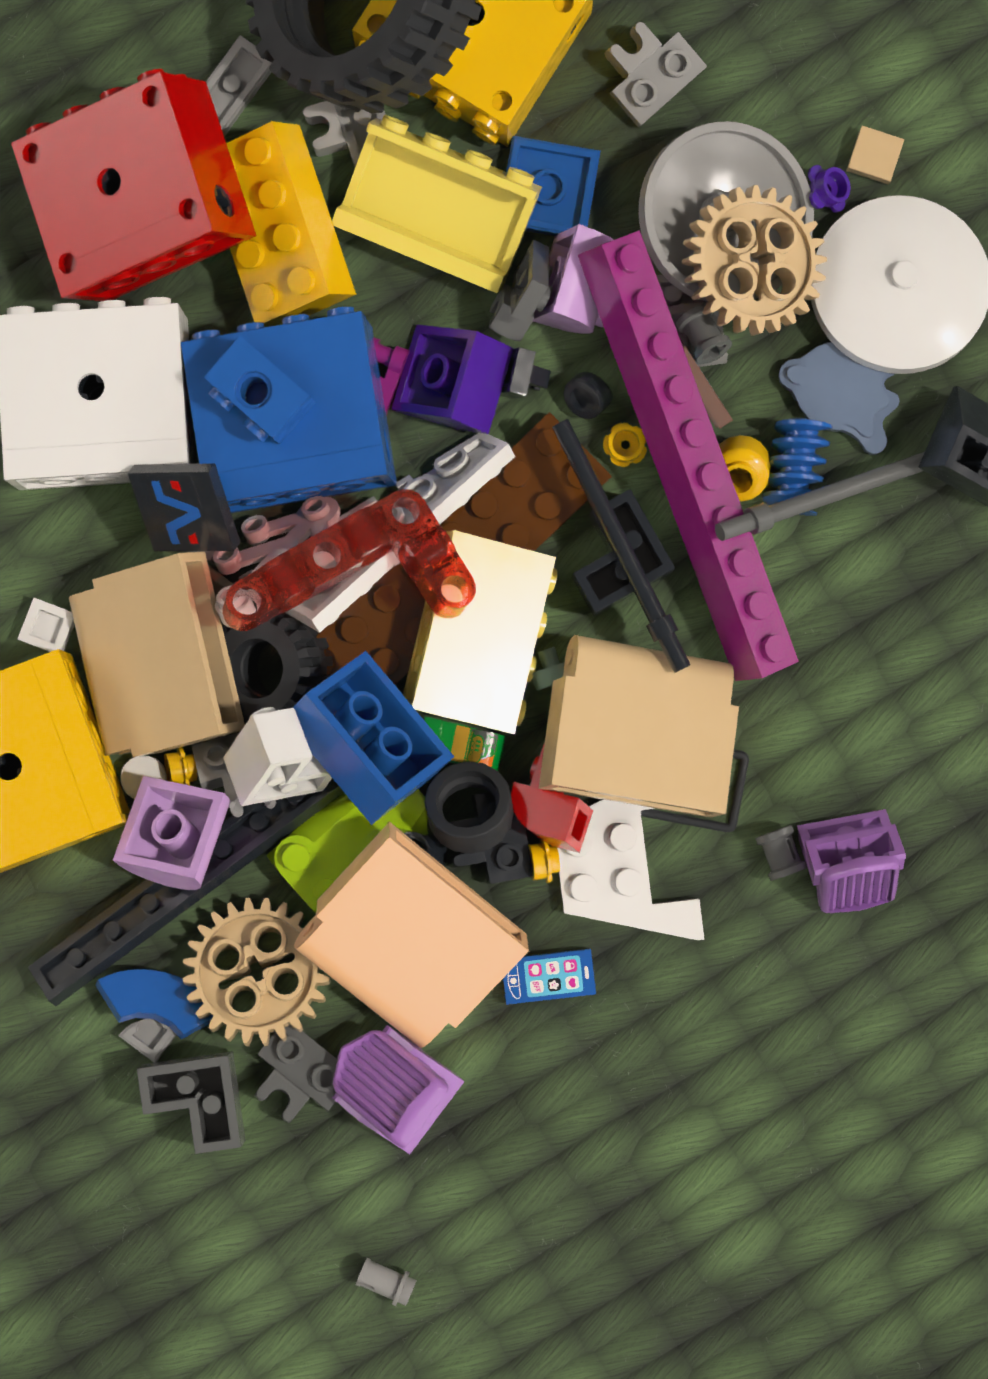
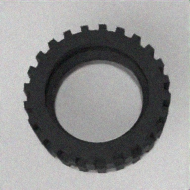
(382, 70)

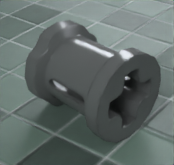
(703, 335)
(781, 853)

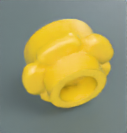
(620, 433)
(180, 767)
(544, 861)

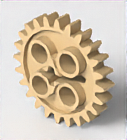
(716, 259)
(271, 1010)

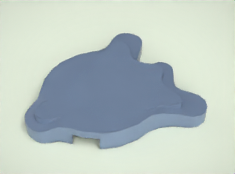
(842, 394)

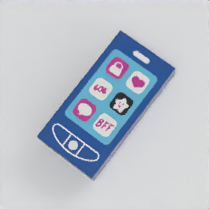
(550, 977)

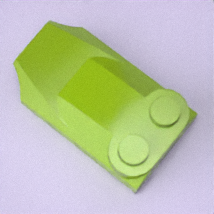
(332, 840)

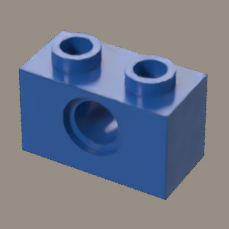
(238, 371)

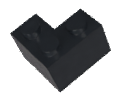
(604, 580)

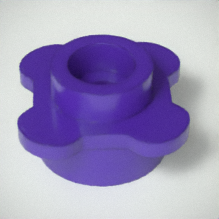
(828, 188)

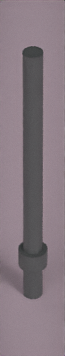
(762, 517)

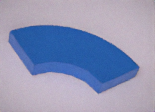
(152, 996)

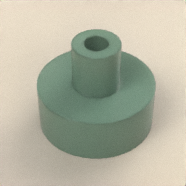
(551, 669)

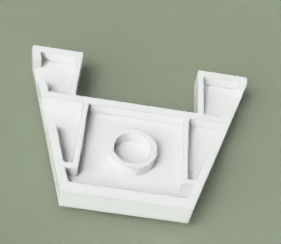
(612, 877)

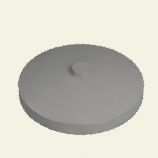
(701, 167)

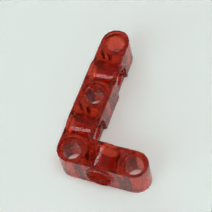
(355, 543)

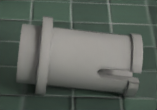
(386, 1282)

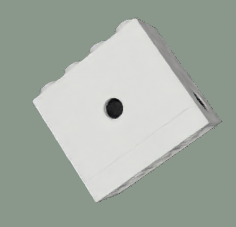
(55, 363)

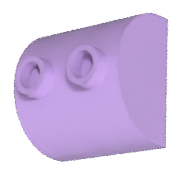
(571, 302)
(171, 833)

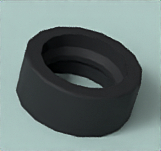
(464, 776)

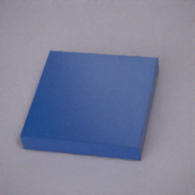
(566, 182)

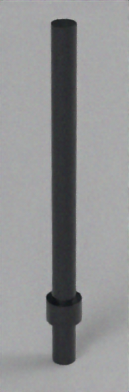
(661, 626)

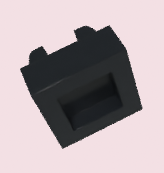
(523, 375)

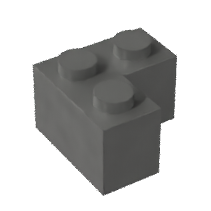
(204, 1086)

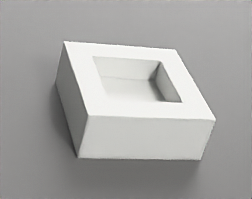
(47, 626)

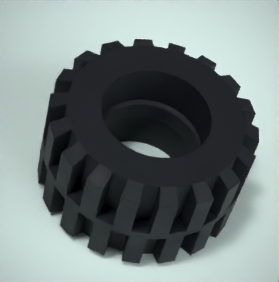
(301, 659)

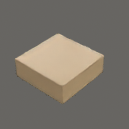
(875, 155)

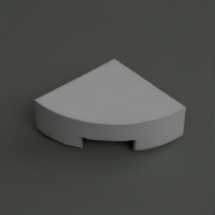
(148, 1037)

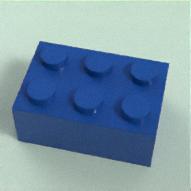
(369, 737)

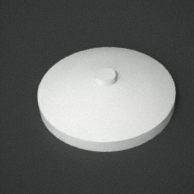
(901, 284)

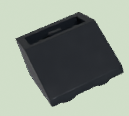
(960, 446)

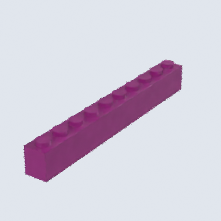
(687, 455)

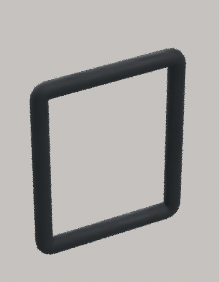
(709, 824)

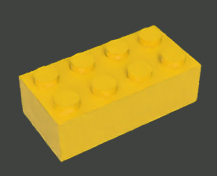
(296, 256)

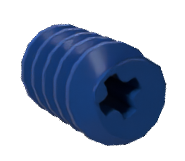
(796, 459)

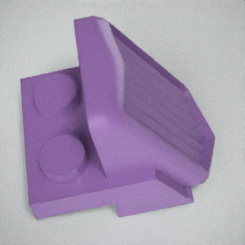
(853, 860)
(392, 1086)

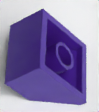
(453, 378)

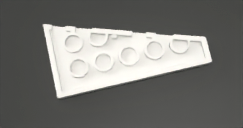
(444, 489)

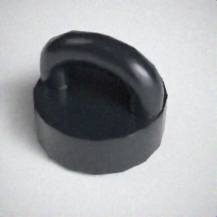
(587, 395)

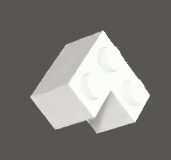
(273, 759)

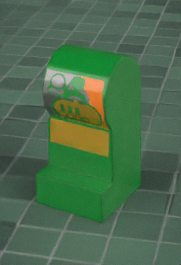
(469, 743)

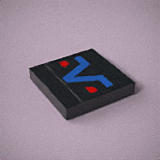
(184, 507)

